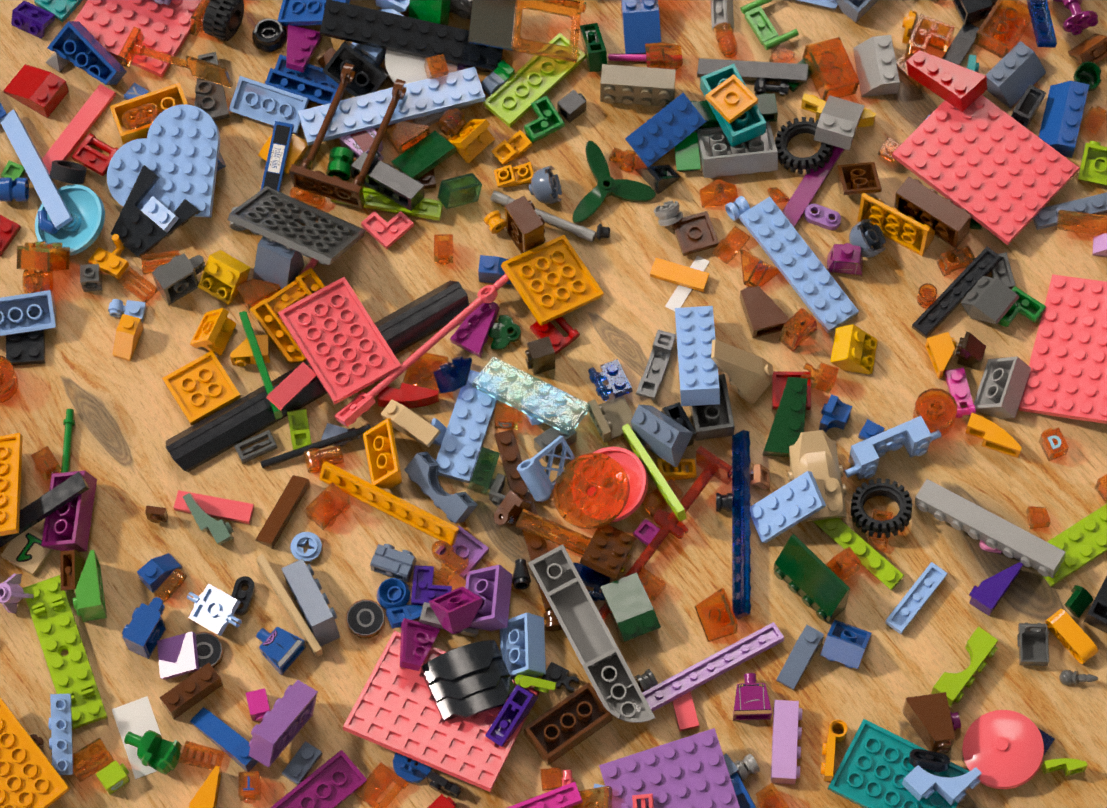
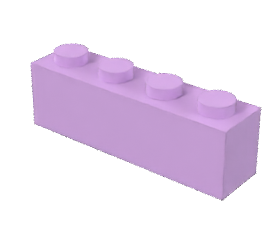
(784, 742)

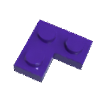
(423, 587)

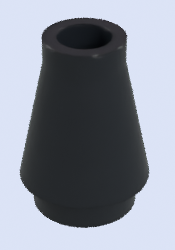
(521, 577)

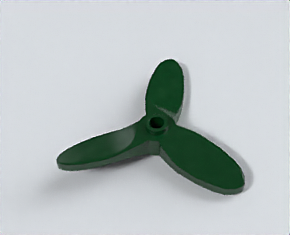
(619, 188)

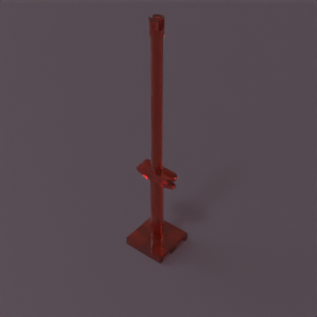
(668, 521)

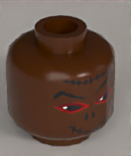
(452, 122)

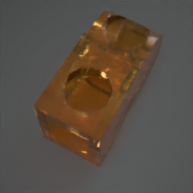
(955, 260)

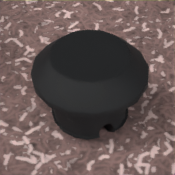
(602, 232)

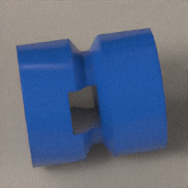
(14, 189)

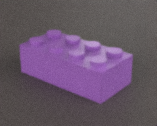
(282, 723)

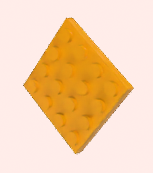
(552, 279)

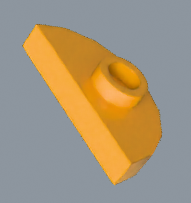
(908, 24)

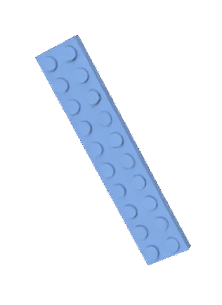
(420, 100)

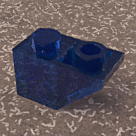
(453, 375)

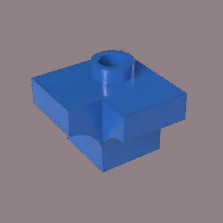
(835, 414)

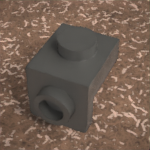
(496, 487)

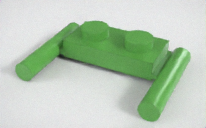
(763, 27)

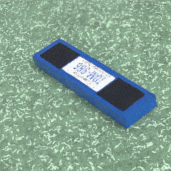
(277, 155)

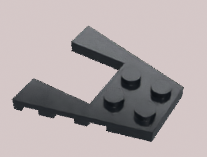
(136, 228)

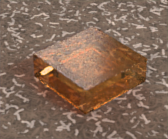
(551, 778)

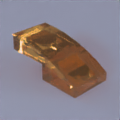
(731, 245)

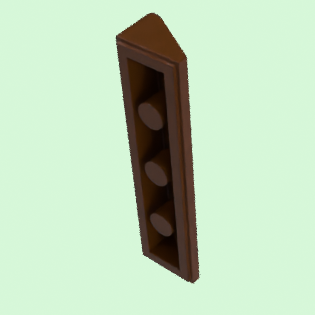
(283, 511)

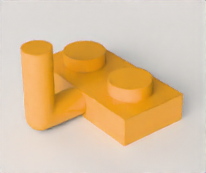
(110, 262)

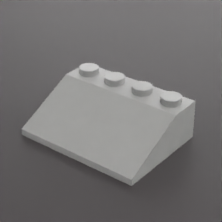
(745, 158)

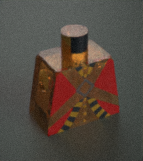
(800, 326)

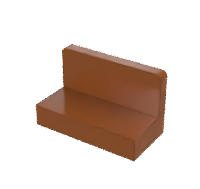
(1092, 49)

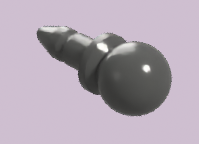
(1069, 677)

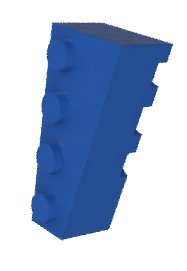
(85, 52)

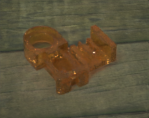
(450, 563)

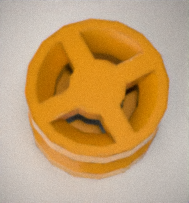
(495, 222)

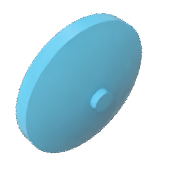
(87, 221)

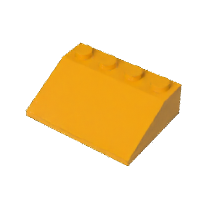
(896, 225)

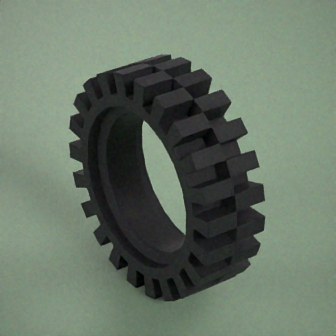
(793, 162)
(881, 489)

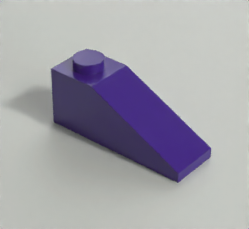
(991, 590)
(511, 715)

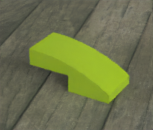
(299, 428)
(1070, 766)

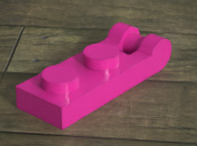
(959, 389)

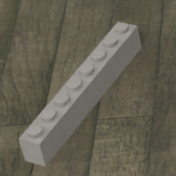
(989, 528)

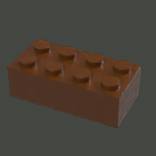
(929, 208)
(567, 724)

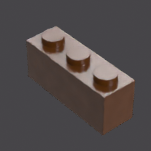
(191, 691)

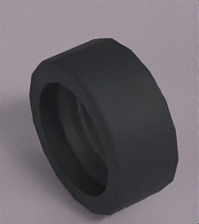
(68, 172)

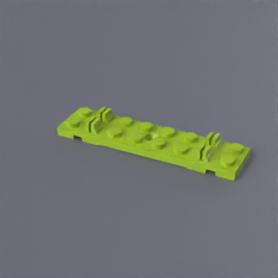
(59, 632)

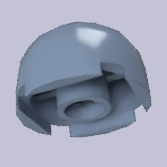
(545, 186)
(868, 237)

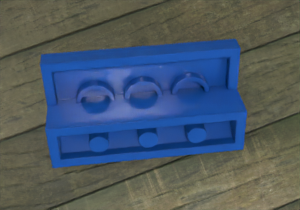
(311, 84)

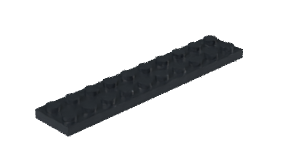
(406, 35)

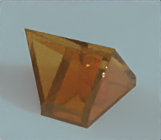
(755, 270)

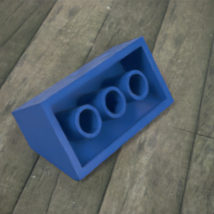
(1063, 116)

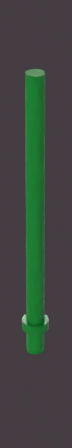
(69, 423)

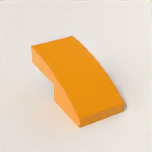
(510, 149)

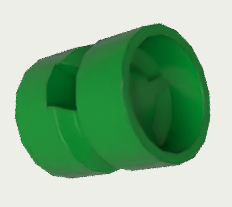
(340, 163)

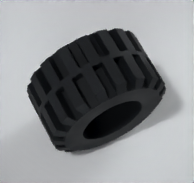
(223, 18)

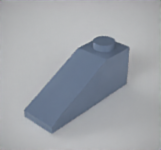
(800, 657)

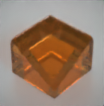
(1037, 517)

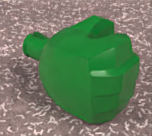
(155, 751)

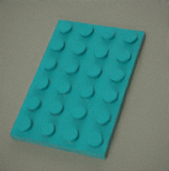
(876, 768)

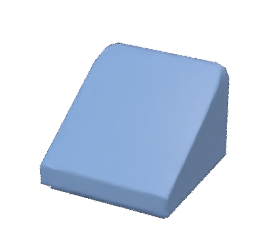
(437, 424)

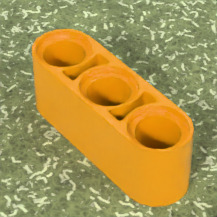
(1071, 636)

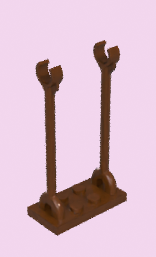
(334, 186)

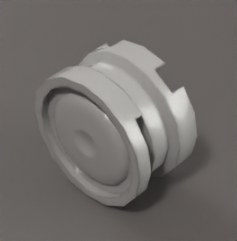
(668, 213)

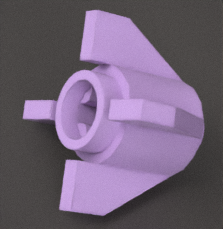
(12, 593)

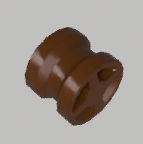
(552, 623)

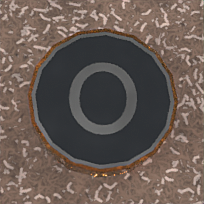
(365, 618)
(208, 649)

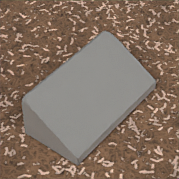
(722, 12)

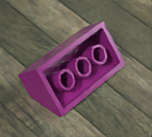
(70, 525)

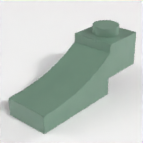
(219, 529)

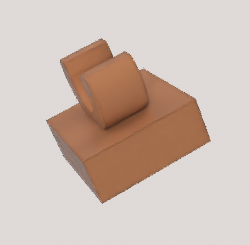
(761, 477)

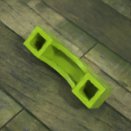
(980, 647)

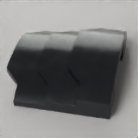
(468, 680)

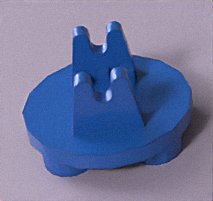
(408, 770)

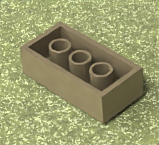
(637, 85)

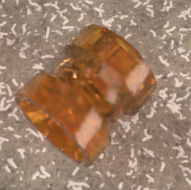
(926, 291)

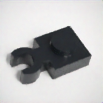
(559, 675)
(440, 783)

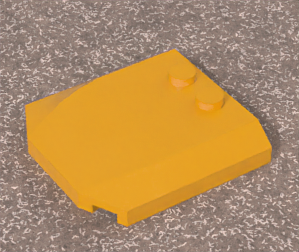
(268, 318)

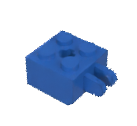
(145, 628)

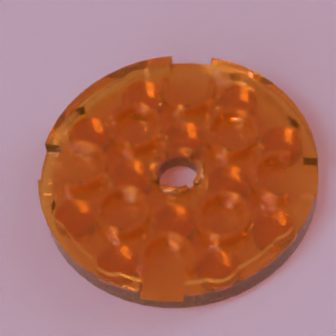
(605, 504)

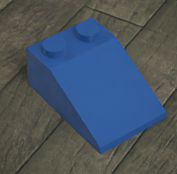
(640, 24)

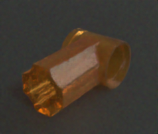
(315, 458)

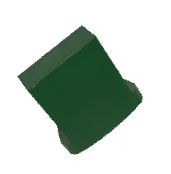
(1078, 601)

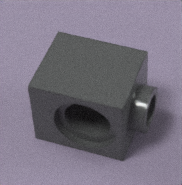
(91, 277)

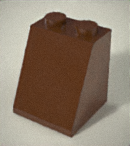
(931, 720)

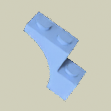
(952, 789)

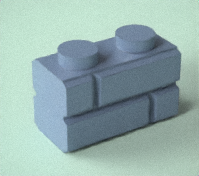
(393, 562)

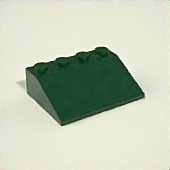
(811, 579)

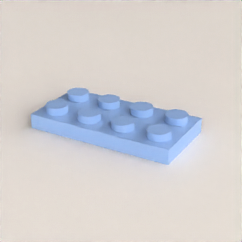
(267, 103)
(787, 507)

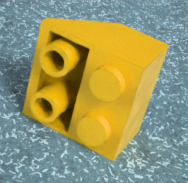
(223, 276)
(854, 350)

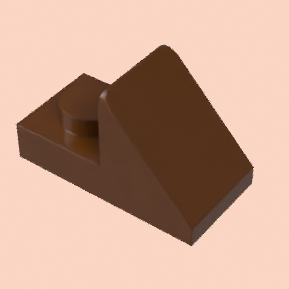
(70, 565)

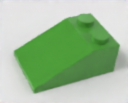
(89, 591)

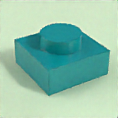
(971, 64)

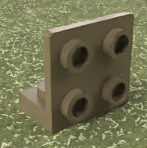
(610, 417)

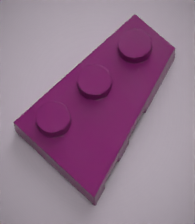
(301, 47)
(475, 328)
(415, 643)

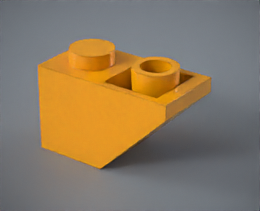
(243, 355)

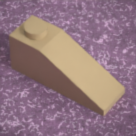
(410, 423)

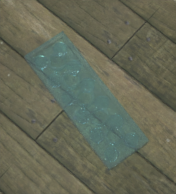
(531, 395)

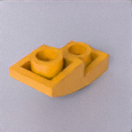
(514, 176)

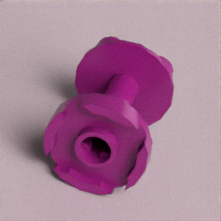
(1079, 19)

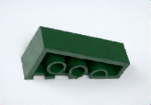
(788, 419)

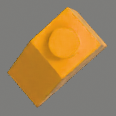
(127, 337)
(940, 350)

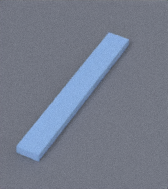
(36, 169)

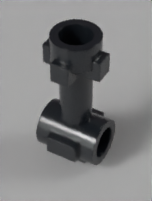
(762, 87)

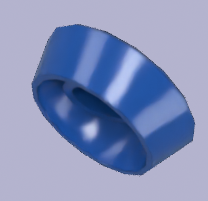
(393, 593)

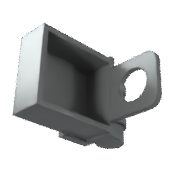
(1033, 644)

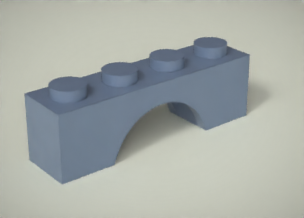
(424, 472)

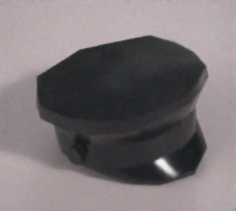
(269, 35)

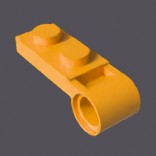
(828, 748)

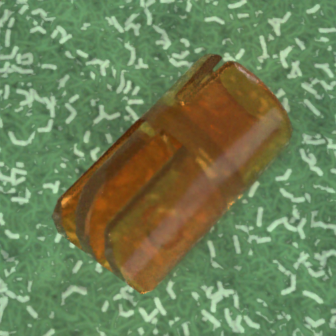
(726, 39)

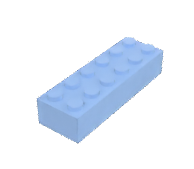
(696, 368)

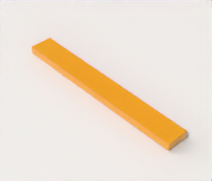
(389, 503)

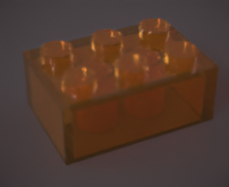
(1003, 27)
(831, 69)

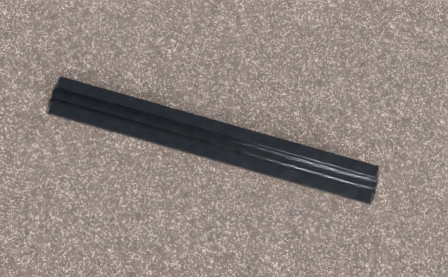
(254, 410)

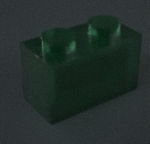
(459, 191)
(483, 470)

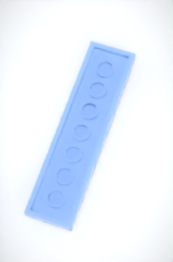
(798, 264)

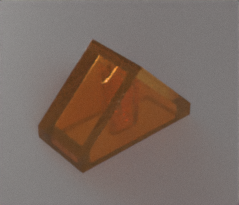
(718, 194)

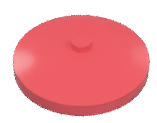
(636, 474)
(1004, 749)

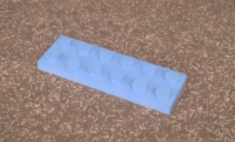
(465, 432)

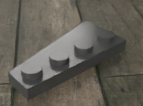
(211, 95)

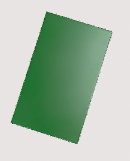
(687, 154)

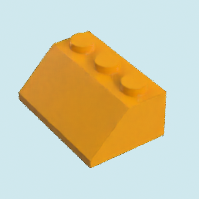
(382, 455)

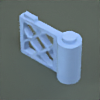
(534, 474)

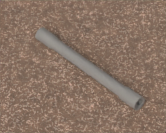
(580, 231)

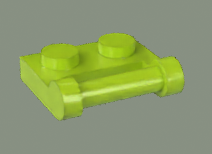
(540, 684)

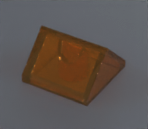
(717, 616)

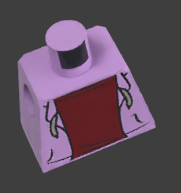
(361, 142)

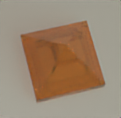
(777, 195)

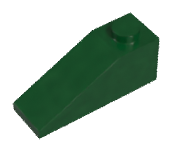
(593, 47)

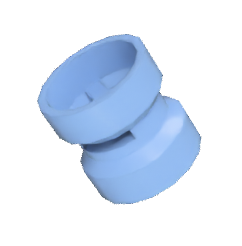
(736, 208)

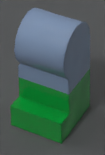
(497, 77)

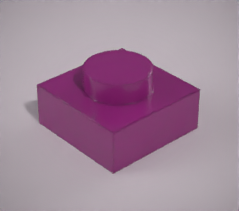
(646, 532)

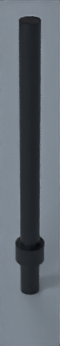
(351, 434)

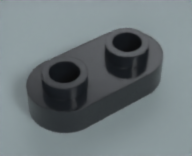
(244, 597)
(929, 760)

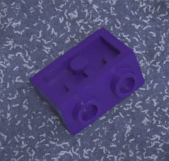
(31, 18)

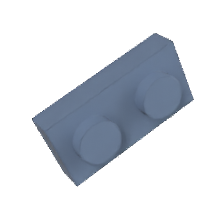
(302, 763)

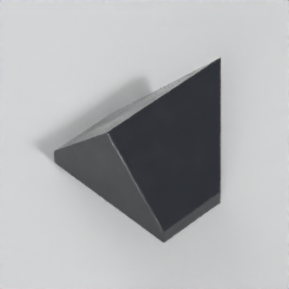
(659, 176)

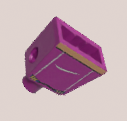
(845, 260)
(751, 700)

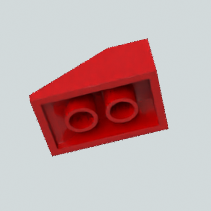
(37, 89)

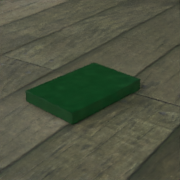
(424, 155)

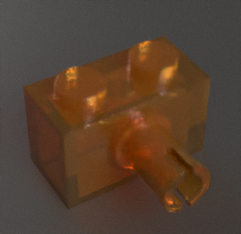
(328, 506)

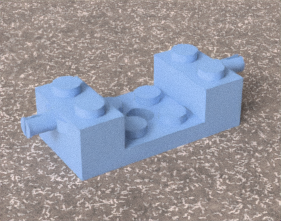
(866, 454)

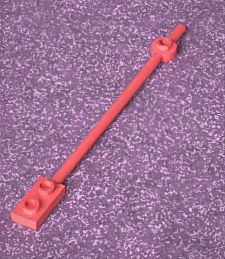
(364, 401)

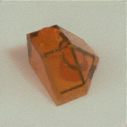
(663, 55)

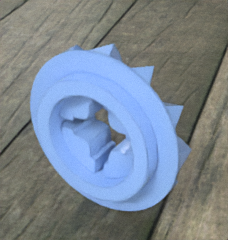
(301, 540)

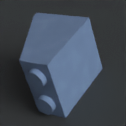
(276, 263)

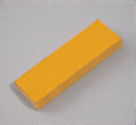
(679, 274)

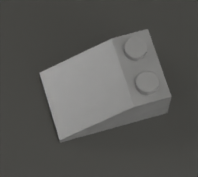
(838, 122)

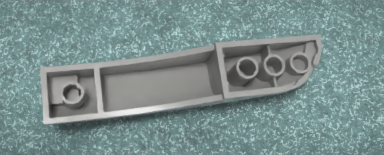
(590, 636)

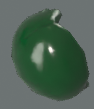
(1089, 74)

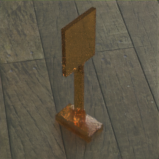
(198, 68)

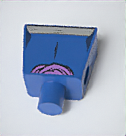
(280, 648)

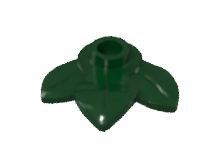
(501, 330)

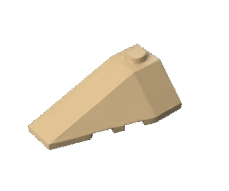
(746, 370)

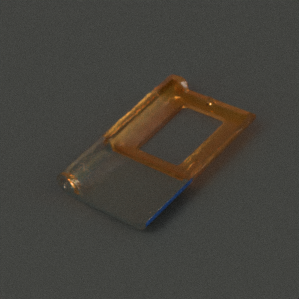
(499, 26)

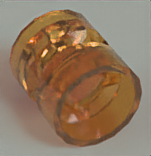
(43, 278)

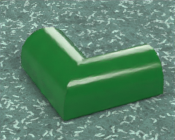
(547, 122)
(1024, 305)

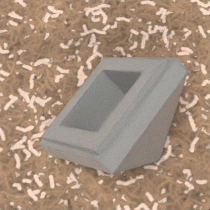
(57, 62)

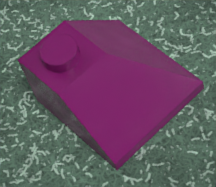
(456, 609)

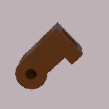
(510, 508)

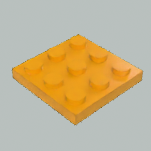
(201, 387)

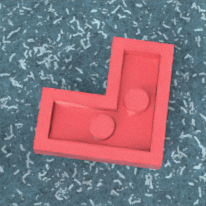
(386, 232)

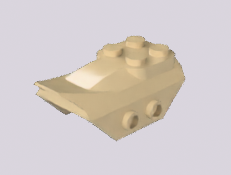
(818, 454)

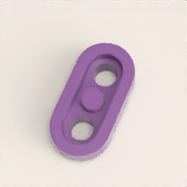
(822, 216)

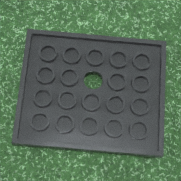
(279, 220)

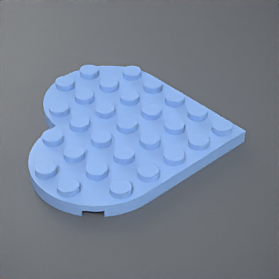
(181, 151)

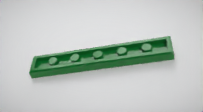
(258, 359)

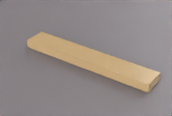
(289, 606)

